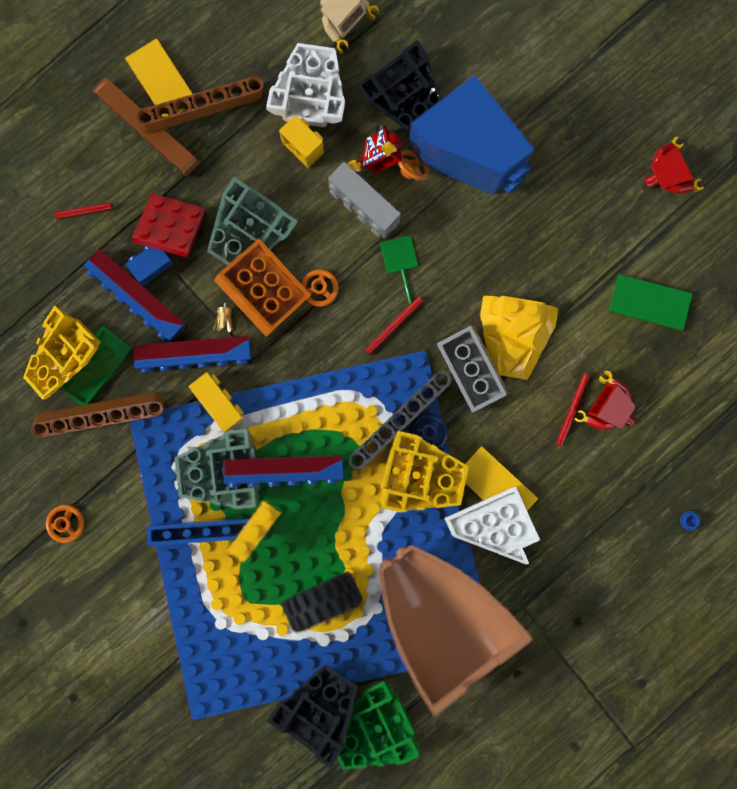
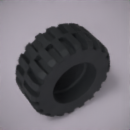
(322, 602)

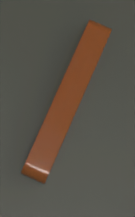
(194, 111)
(160, 139)
(91, 420)

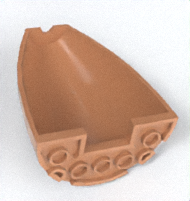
(445, 625)

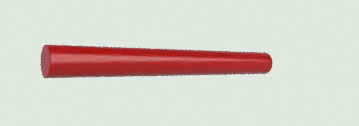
(394, 325)
(573, 409)

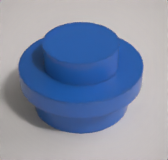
(690, 520)

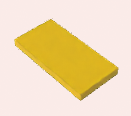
(157, 74)
(489, 478)

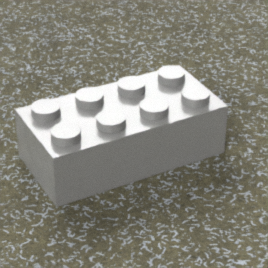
(363, 200)
(473, 368)

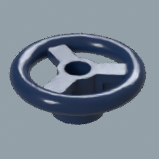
(439, 422)

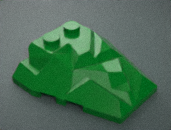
(379, 731)

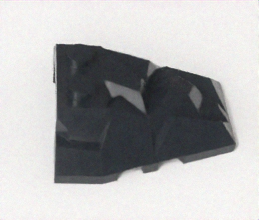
(403, 87)
(318, 713)

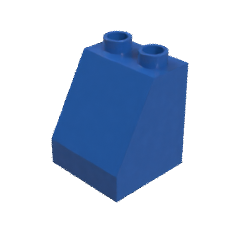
(472, 140)

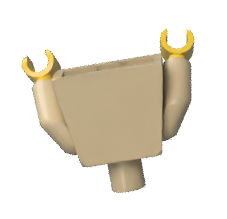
(342, 16)

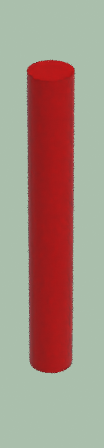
(83, 210)

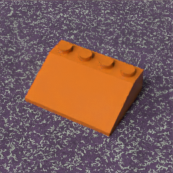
(262, 287)

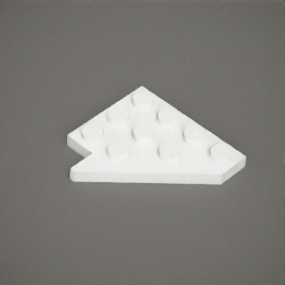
(496, 525)

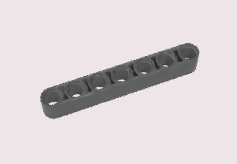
(408, 415)

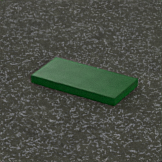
(650, 302)
(99, 370)

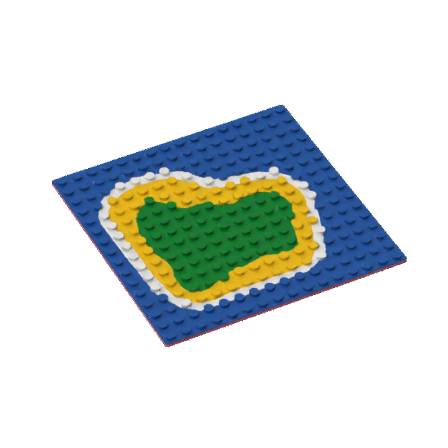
(230, 612)

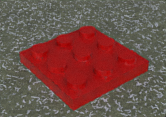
(169, 225)

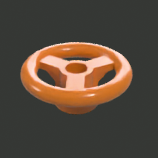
(410, 168)
(320, 281)
(57, 525)

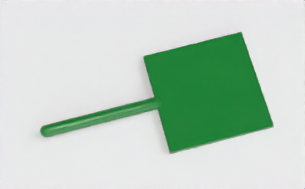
(399, 256)

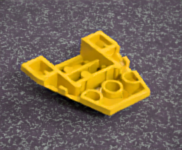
(516, 333)
(61, 353)
(421, 476)

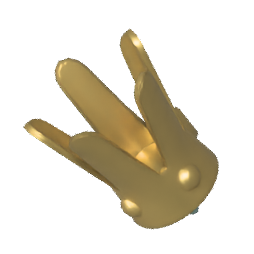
(224, 314)

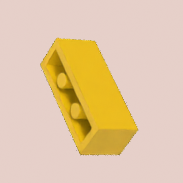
(217, 402)
(254, 531)

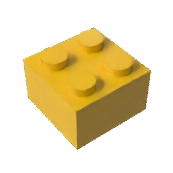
(302, 141)

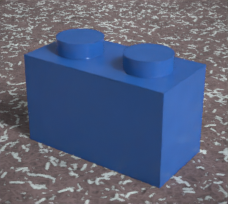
(148, 264)

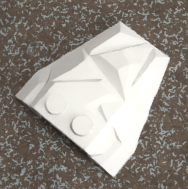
(309, 87)

